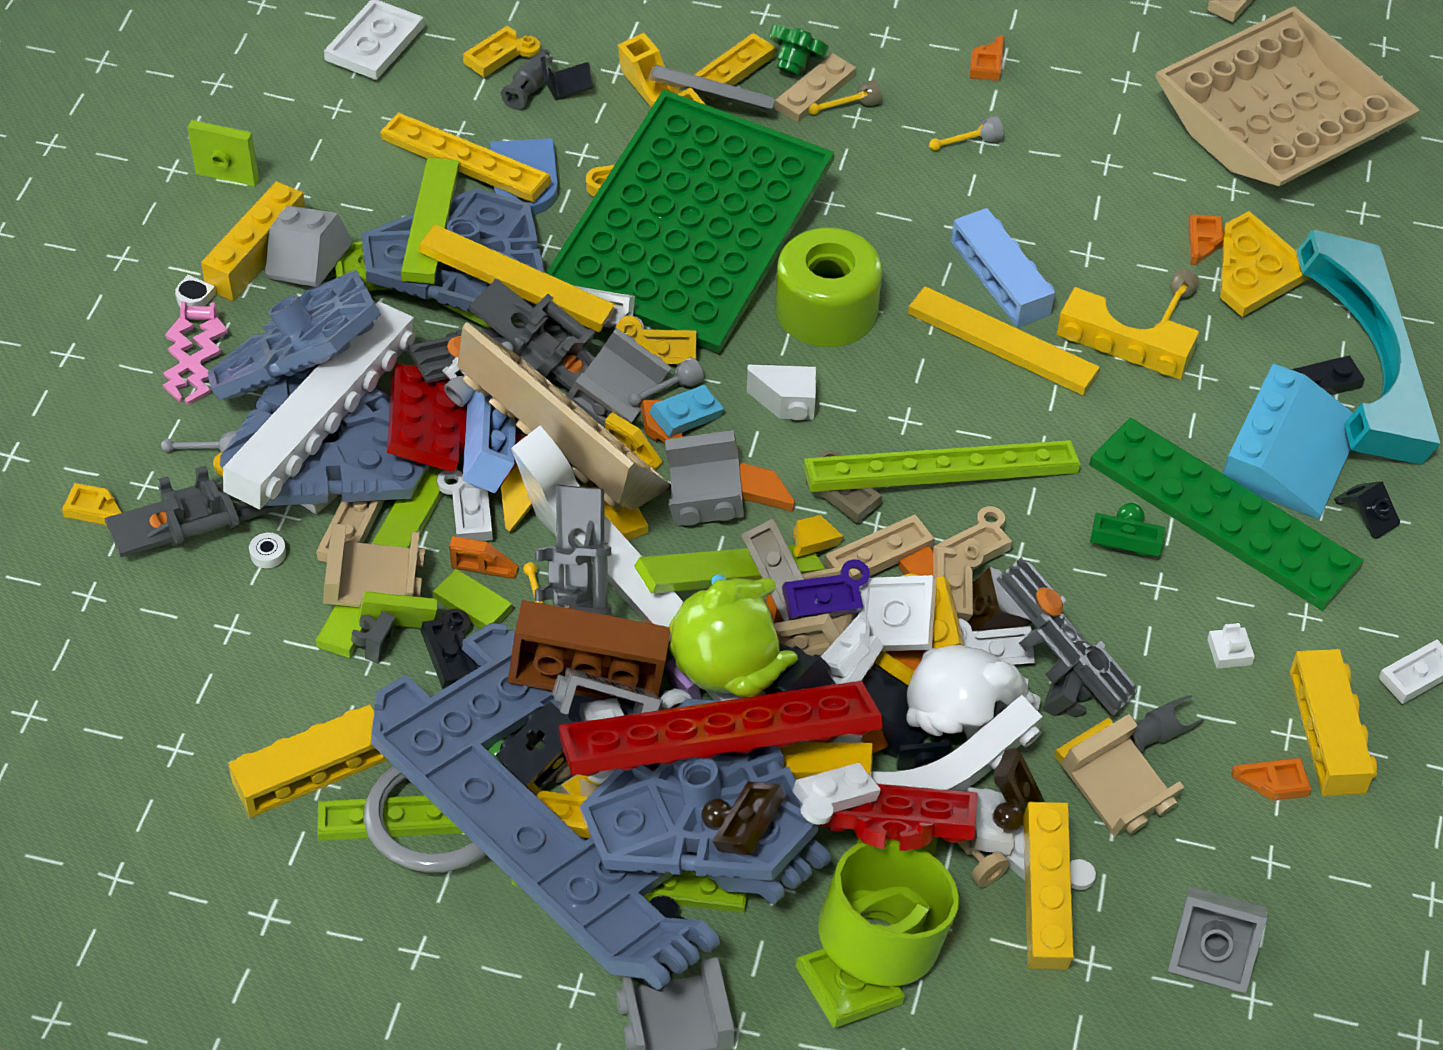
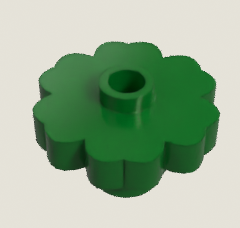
(796, 48)

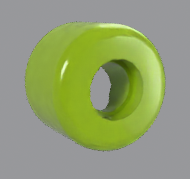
(827, 309)
(900, 888)

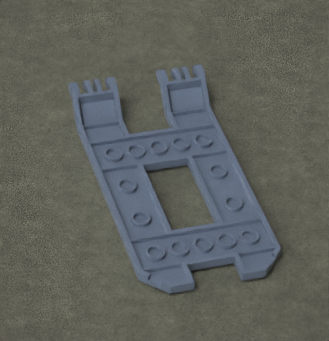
(443, 753)

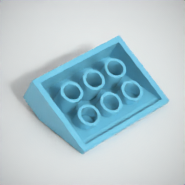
(1291, 443)

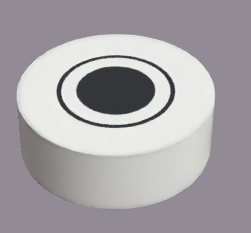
(267, 550)

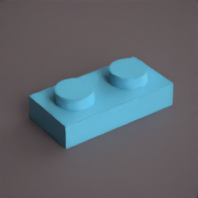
(686, 410)

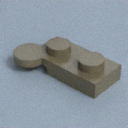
(852, 502)

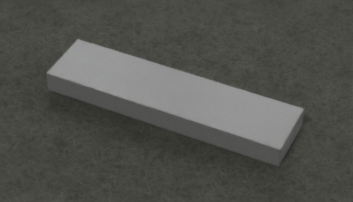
(711, 88)

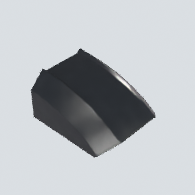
(891, 700)

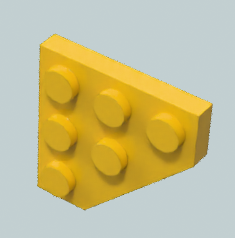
(1255, 265)

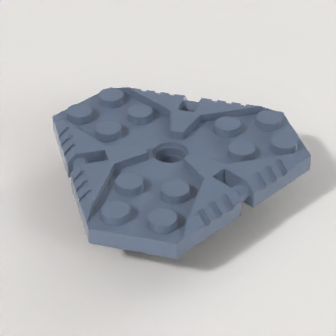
(477, 215)
(299, 336)
(350, 457)
(655, 816)

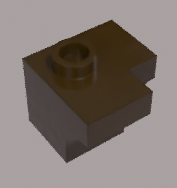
(993, 605)

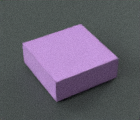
(681, 681)

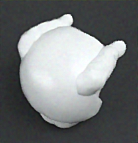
(958, 690)

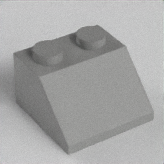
(305, 245)
(1217, 939)

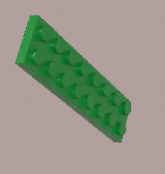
(1227, 513)

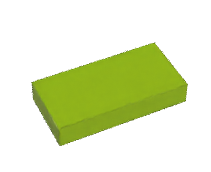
(473, 598)
(408, 610)

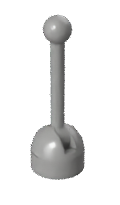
(686, 373)
(460, 391)
(168, 445)

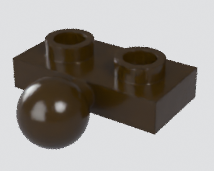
(1017, 788)
(746, 822)

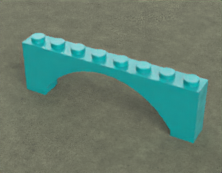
(1400, 420)

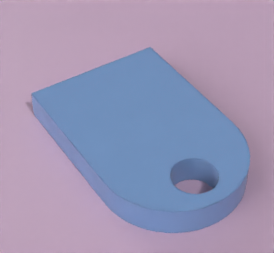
(537, 154)

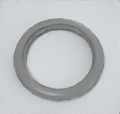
(394, 851)

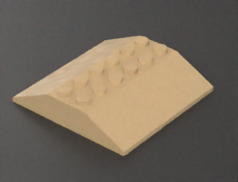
(1281, 99)
(535, 401)

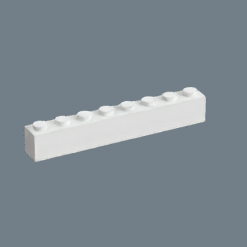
(316, 410)

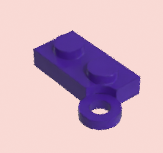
(826, 594)

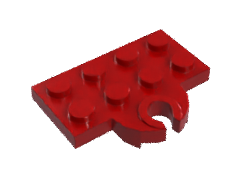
(424, 420)
(910, 817)

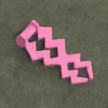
(212, 330)

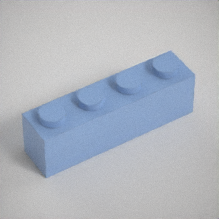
(1002, 267)
(487, 444)

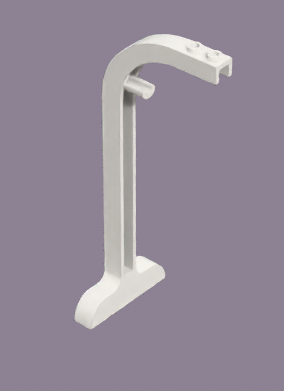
(545, 466)

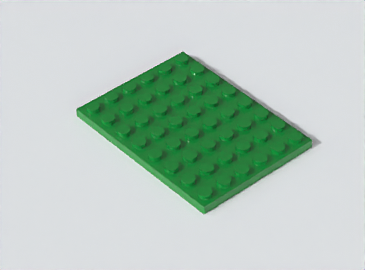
(693, 217)

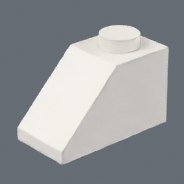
(784, 390)

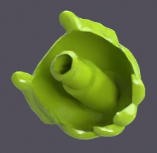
(729, 638)

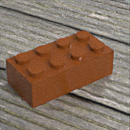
(602, 645)

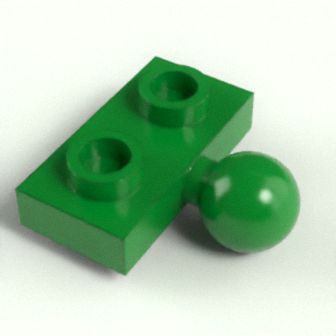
(1128, 531)

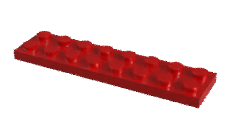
(718, 728)

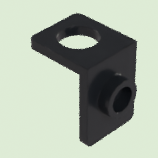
(568, 80)
(1374, 506)
(922, 754)

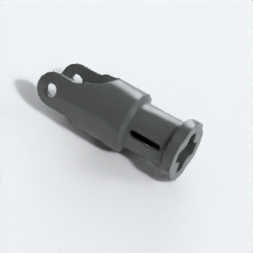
(525, 81)
(1160, 725)

